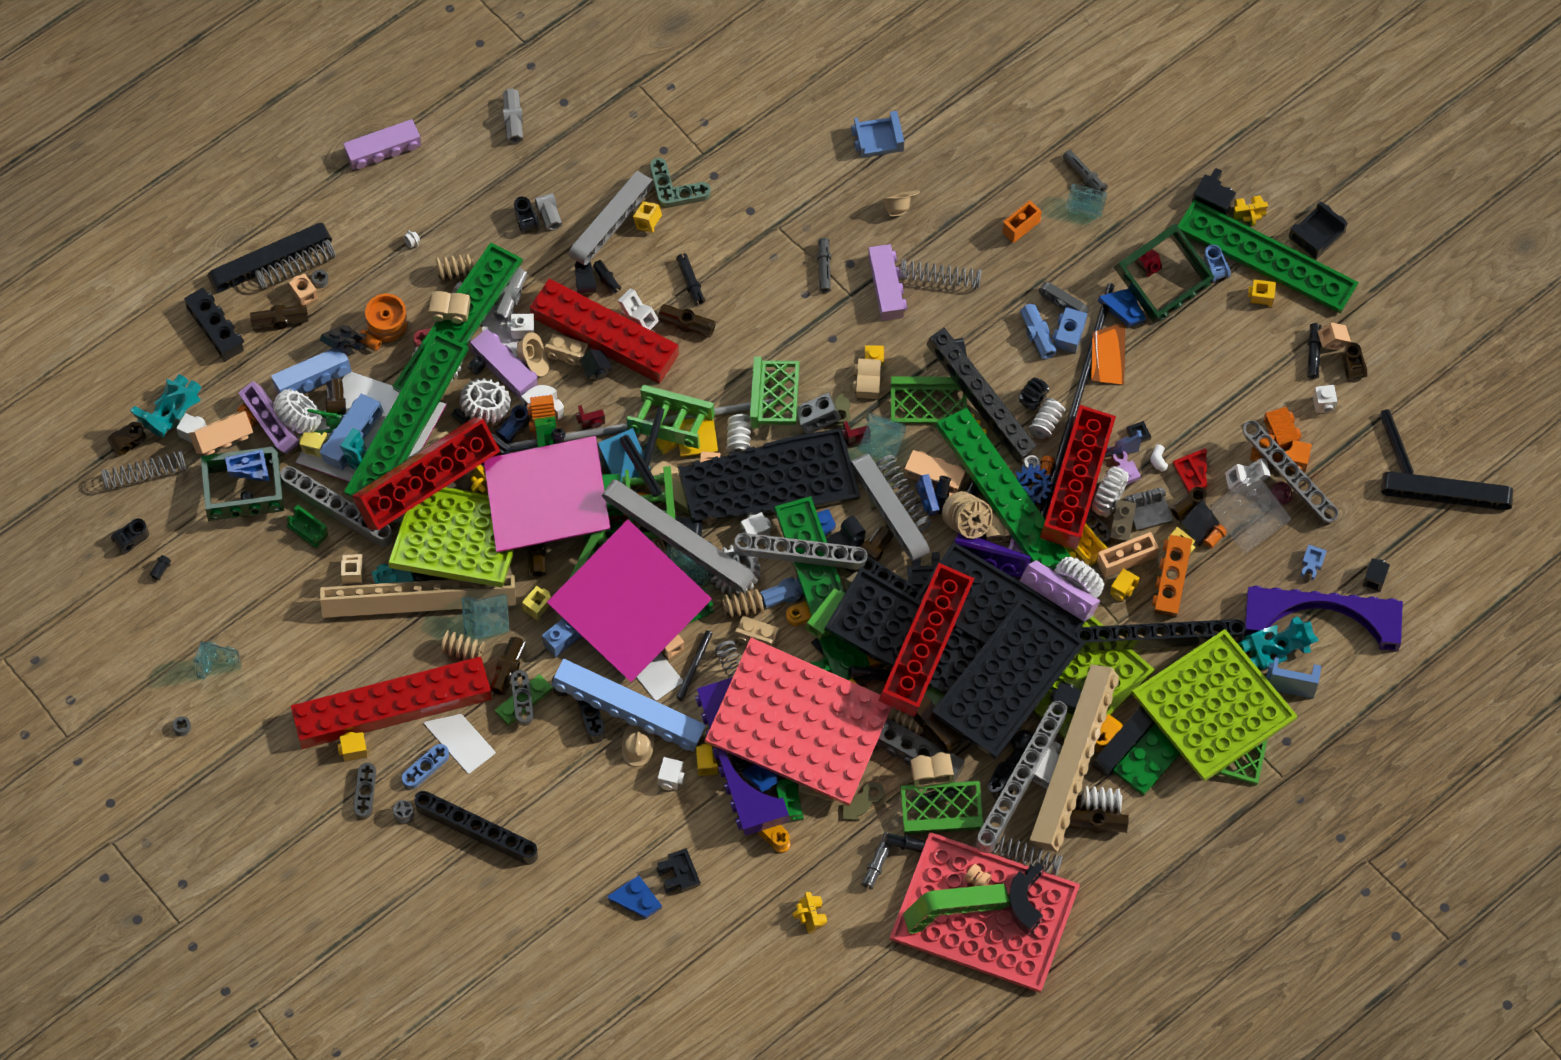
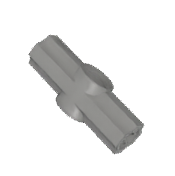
(513, 116)
(510, 296)

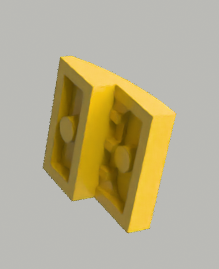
(707, 438)
(1088, 547)

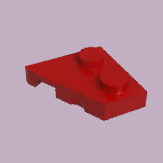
(1192, 469)

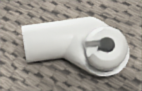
(1157, 460)

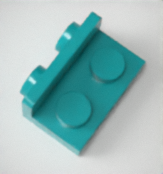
(353, 448)
(389, 575)

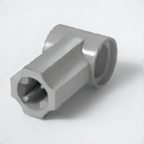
(547, 208)

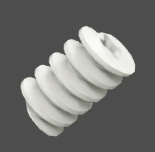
(1046, 418)
(738, 433)
(1101, 799)

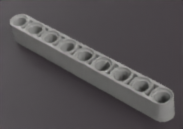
(678, 535)
(1018, 784)

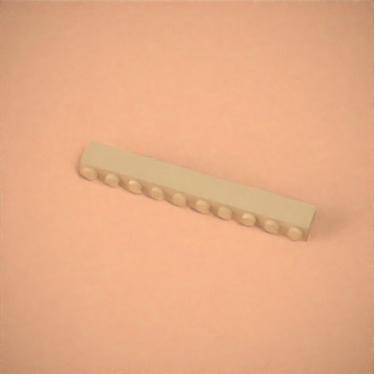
(407, 596)
(1074, 758)

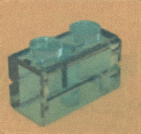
(1086, 201)

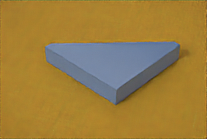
(1128, 445)

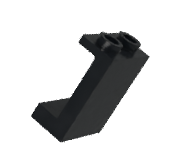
(1318, 230)

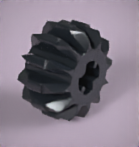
(1033, 393)

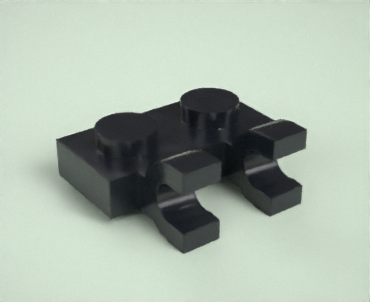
(342, 337)
(918, 574)
(684, 871)

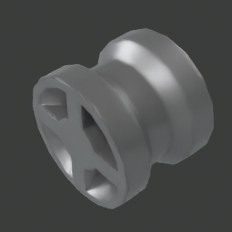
(402, 807)

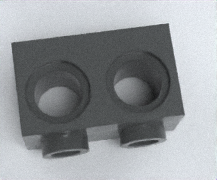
(817, 413)

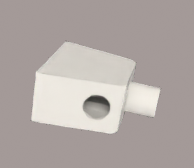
(1045, 771)

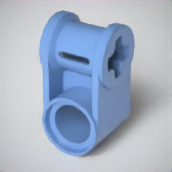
(1217, 265)

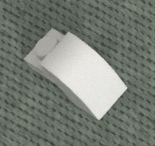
(637, 311)
(543, 390)
(1240, 472)

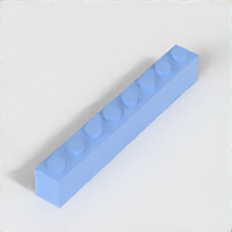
(628, 705)

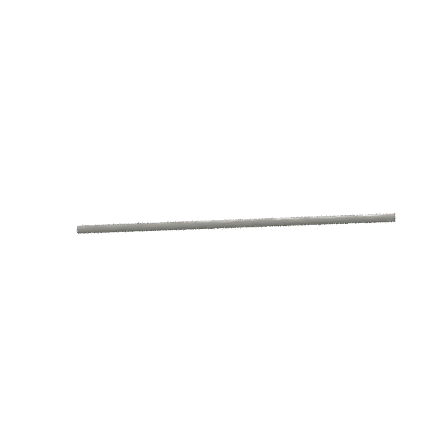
(623, 427)

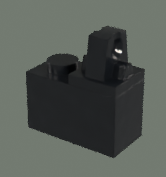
(1214, 194)

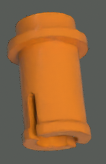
(370, 340)
(244, 407)
(1046, 463)
(1213, 538)

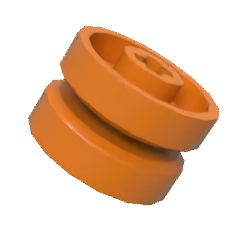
(386, 317)

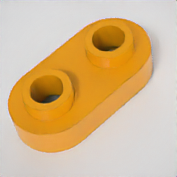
(803, 617)

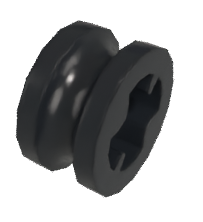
(477, 365)

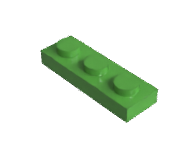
(538, 688)

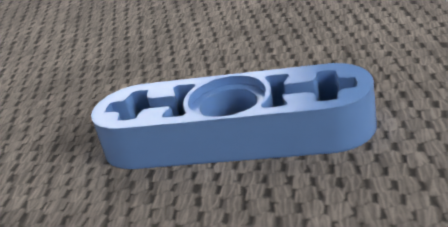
(410, 772)

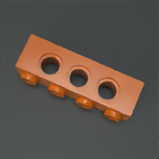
(1171, 605)

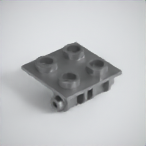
(1150, 508)

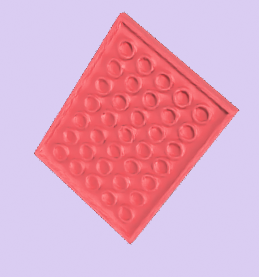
(799, 721)
(987, 939)

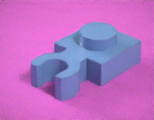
(1313, 560)

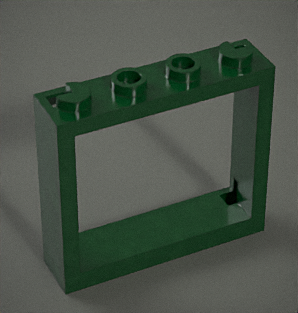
(1189, 253)
(246, 507)

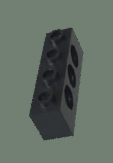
(226, 347)

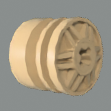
(967, 514)

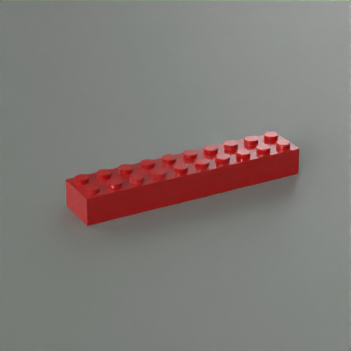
(391, 702)

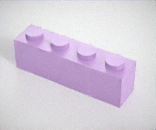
(382, 144)
(886, 282)
(503, 363)
(262, 409)
(1060, 590)

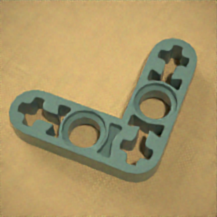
(673, 192)

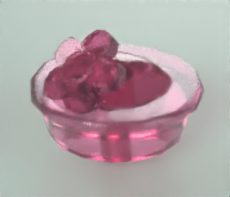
(1282, 492)

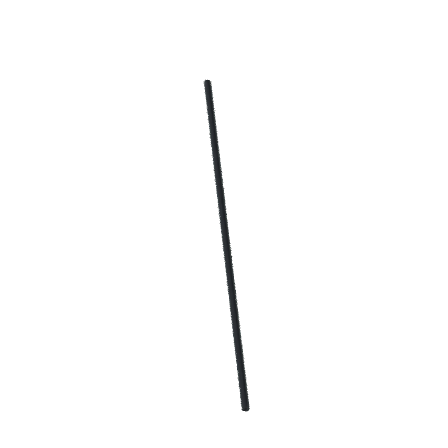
(1075, 405)

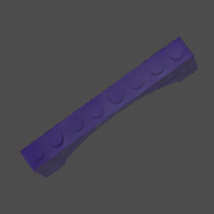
(1378, 616)
(754, 808)

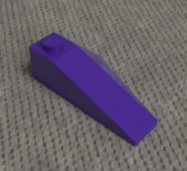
(1003, 558)

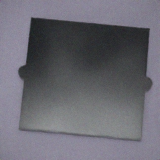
(1199, 522)

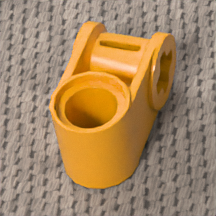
(1109, 729)
(774, 834)

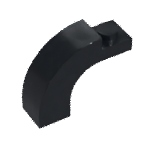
(1021, 910)

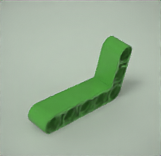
(954, 901)

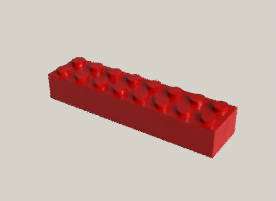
(604, 330)
(425, 473)
(1077, 477)
(926, 640)

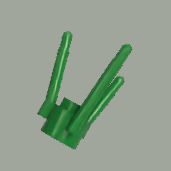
(332, 420)

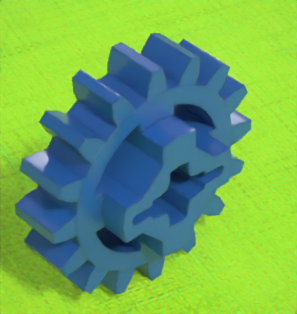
(1044, 484)

